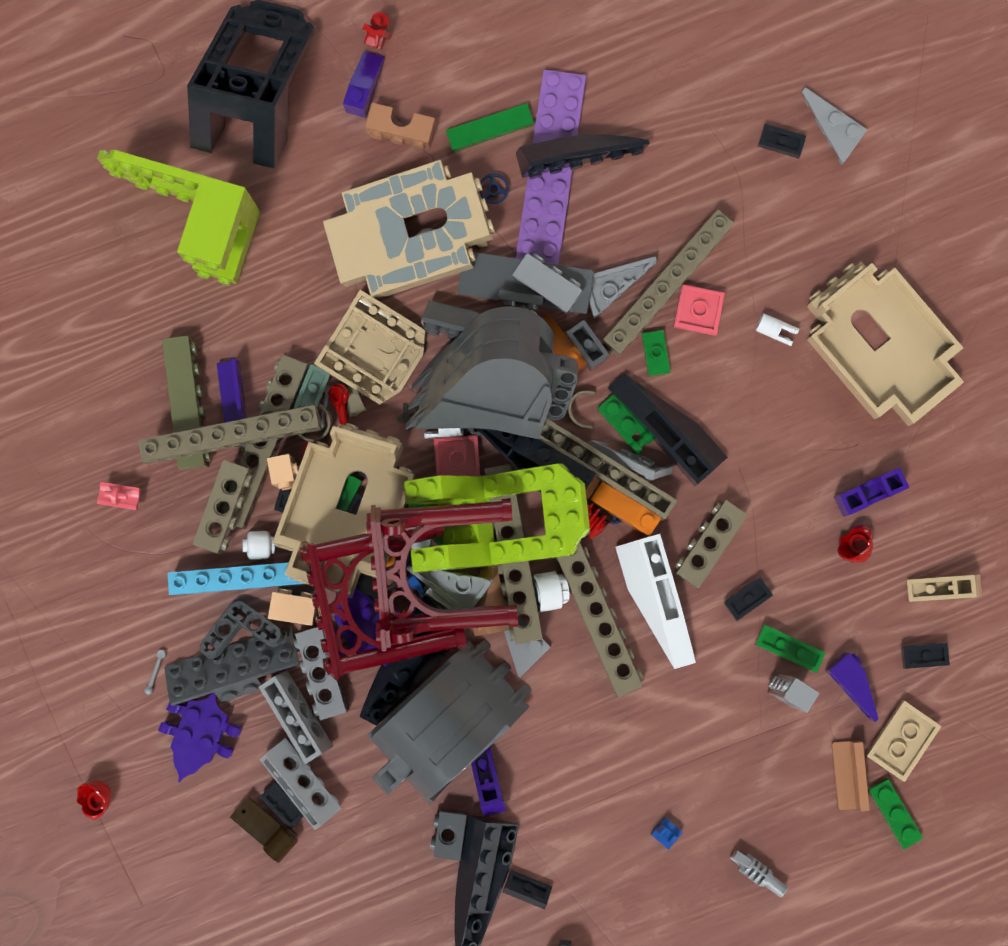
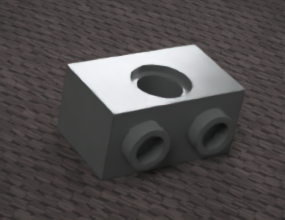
(588, 345)
(443, 847)

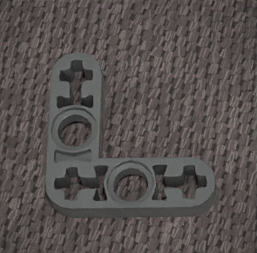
(236, 623)

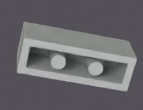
(548, 282)

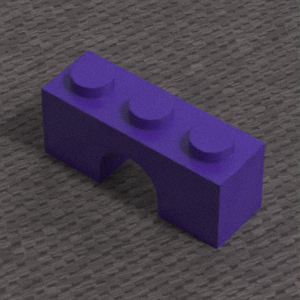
(871, 492)

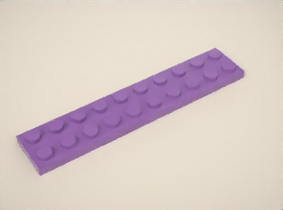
(548, 195)

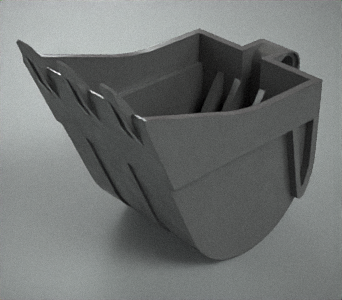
(496, 377)
(447, 722)

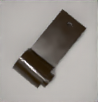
(274, 837)

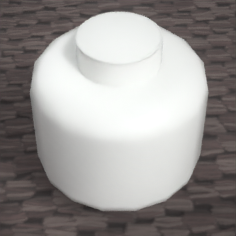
(258, 545)

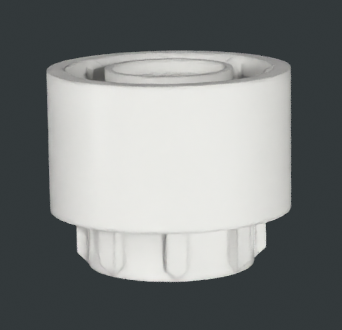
(550, 590)

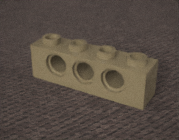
(734, 518)
(204, 537)

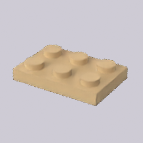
(903, 740)

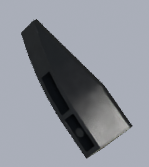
(574, 152)
(672, 431)
(530, 452)
(399, 679)
(481, 875)

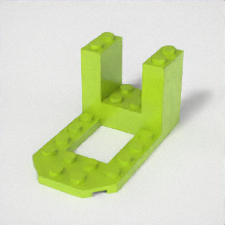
(219, 219)
(474, 544)

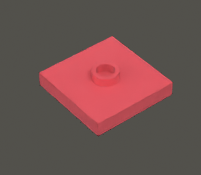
(699, 310)
(457, 456)

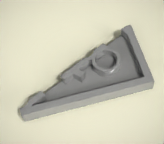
(839, 129)
(612, 283)
(634, 462)
(456, 588)
(525, 654)

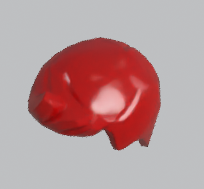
(856, 545)
(94, 798)

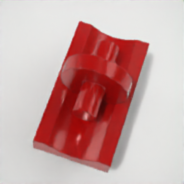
(376, 32)

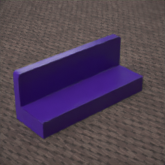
(231, 390)

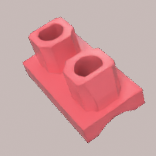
(119, 496)

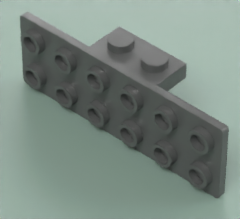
(494, 280)
(232, 672)

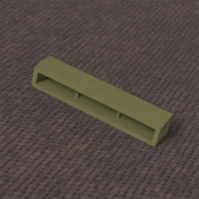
(185, 393)

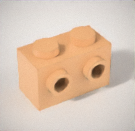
(283, 471)
(292, 607)

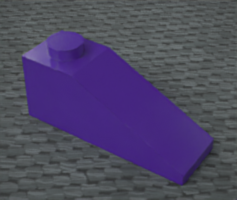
(363, 84)
(853, 681)
(488, 784)

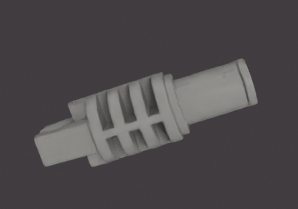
(758, 873)

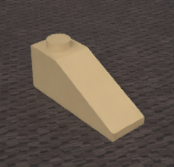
(944, 588)

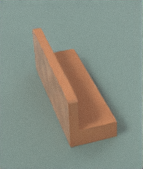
(850, 775)

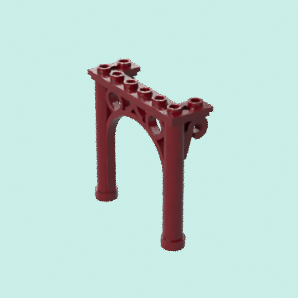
(392, 522)
(351, 660)

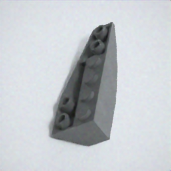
(446, 319)

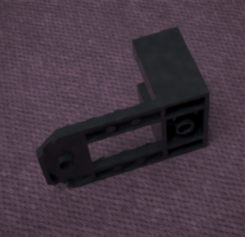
(246, 94)

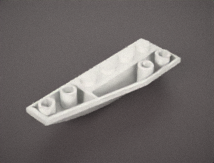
(655, 594)

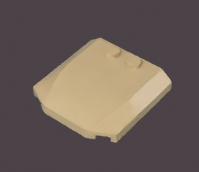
(373, 349)

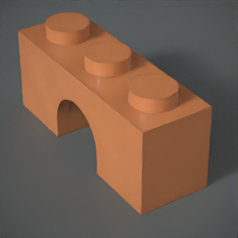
(417, 132)

